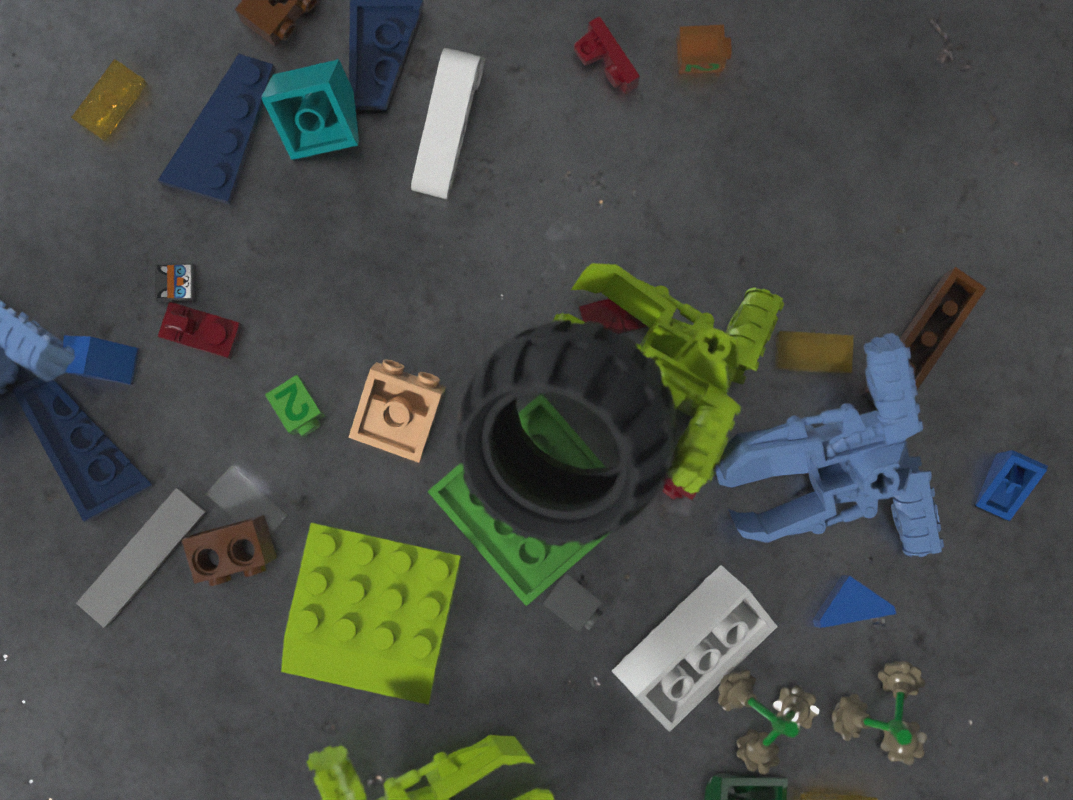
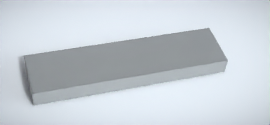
(141, 558)

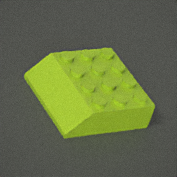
(369, 613)

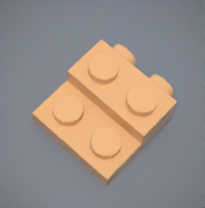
(397, 410)

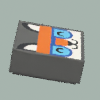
(175, 282)

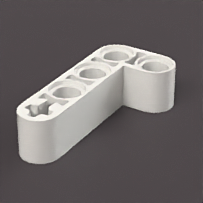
(446, 122)

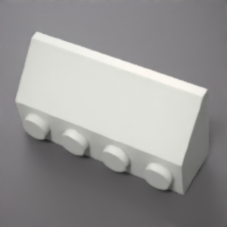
(695, 647)

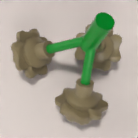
(794, 710)
(900, 738)

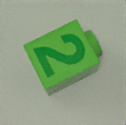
(296, 406)

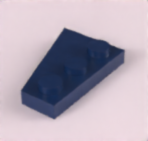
(377, 47)

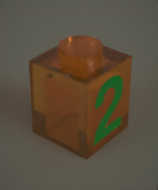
(702, 49)

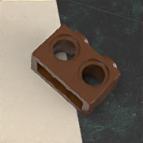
(228, 545)

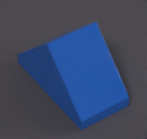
(101, 359)
(1009, 483)
(851, 603)

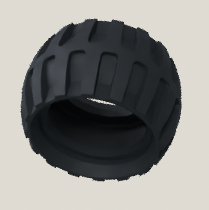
(529, 486)

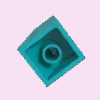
(313, 109)

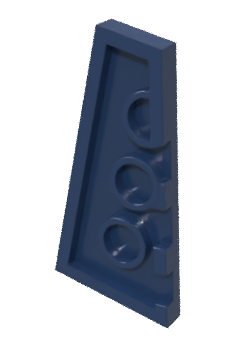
(221, 136)
(82, 455)

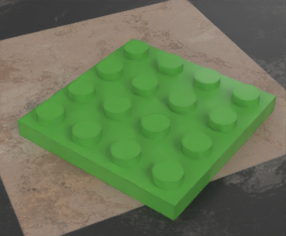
(522, 563)

